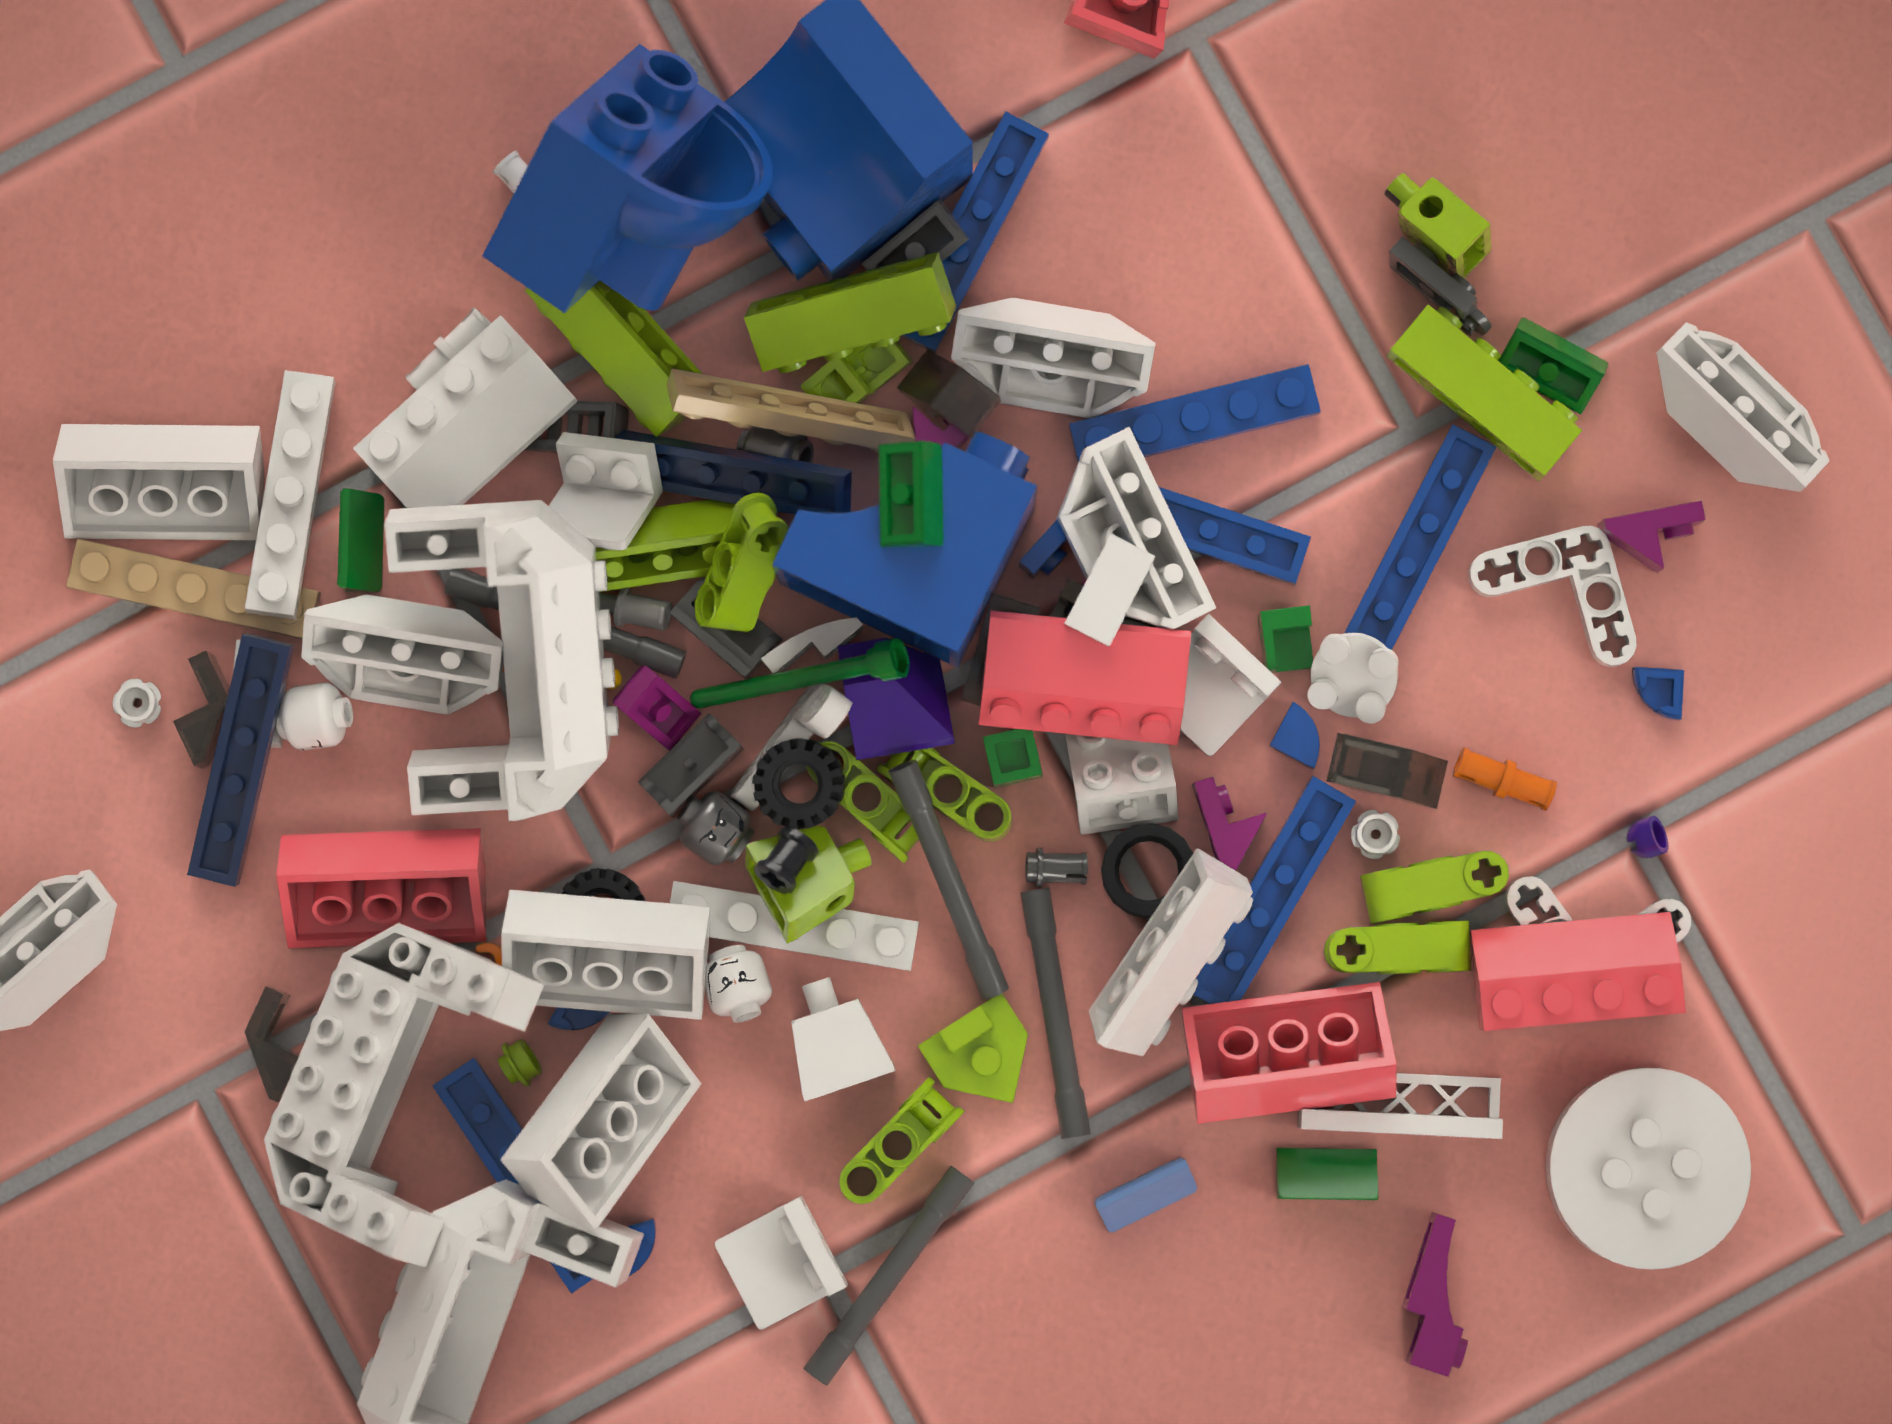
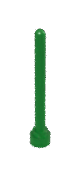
(885, 661)

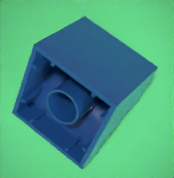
(849, 141)
(919, 593)

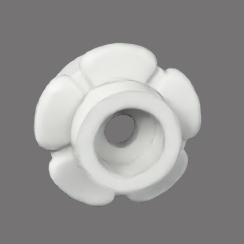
(125, 697)
(1388, 839)

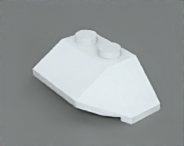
(1052, 356)
(1738, 411)
(1120, 497)
(403, 653)
(51, 944)

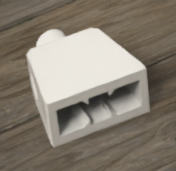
(836, 1043)

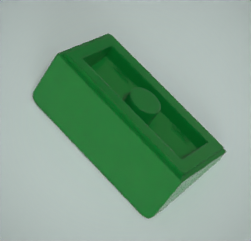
(1555, 364)
(911, 494)
(360, 541)
(1326, 1174)

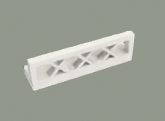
(1413, 1122)

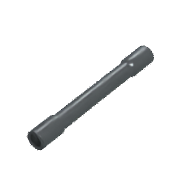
(641, 650)
(918, 805)
(1042, 933)
(841, 1341)

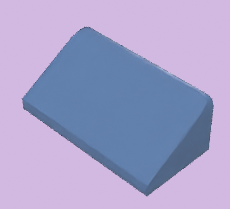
(1145, 1194)

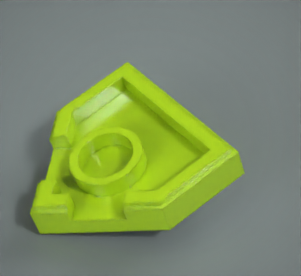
(980, 1051)

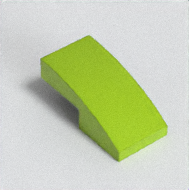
(858, 374)

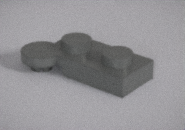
(1420, 269)

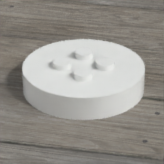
(1648, 1168)

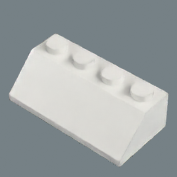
(466, 421)
(159, 481)
(609, 952)
(1169, 955)
(602, 1119)

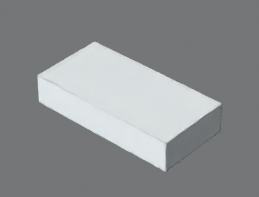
(1109, 590)

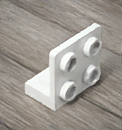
(606, 487)
(1221, 686)
(1121, 783)
(780, 1263)

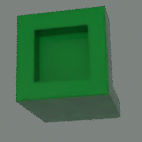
(1286, 638)
(1012, 757)

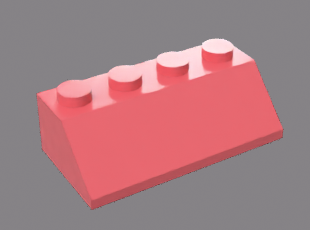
(1067, 683)
(362, 883)
(1577, 971)
(1289, 1052)

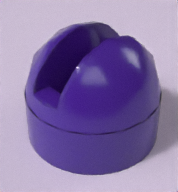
(1649, 838)

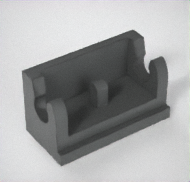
(736, 648)
(690, 765)

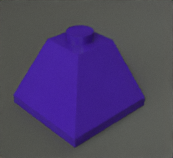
(898, 712)

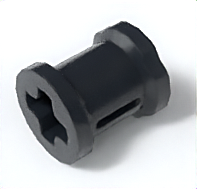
(786, 860)

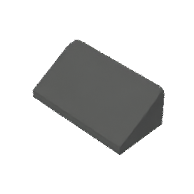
(929, 233)

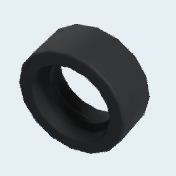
(1119, 846)

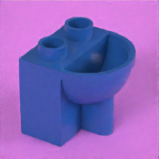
(630, 185)

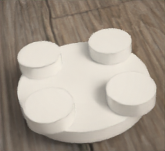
(1353, 676)

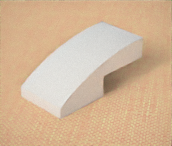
(822, 637)

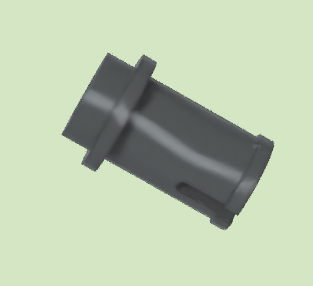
(1055, 867)

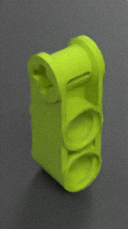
(742, 566)
(972, 798)
(886, 819)
(1429, 885)
(1403, 948)
(920, 1127)

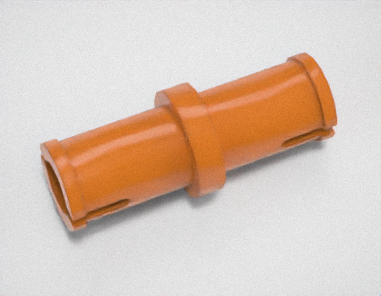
(1504, 779)

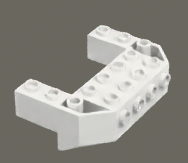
(550, 655)
(356, 1072)
(455, 1308)

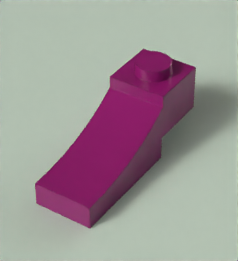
(1436, 1339)

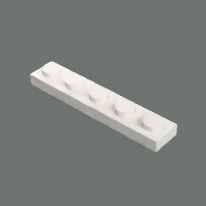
(290, 495)
(843, 936)

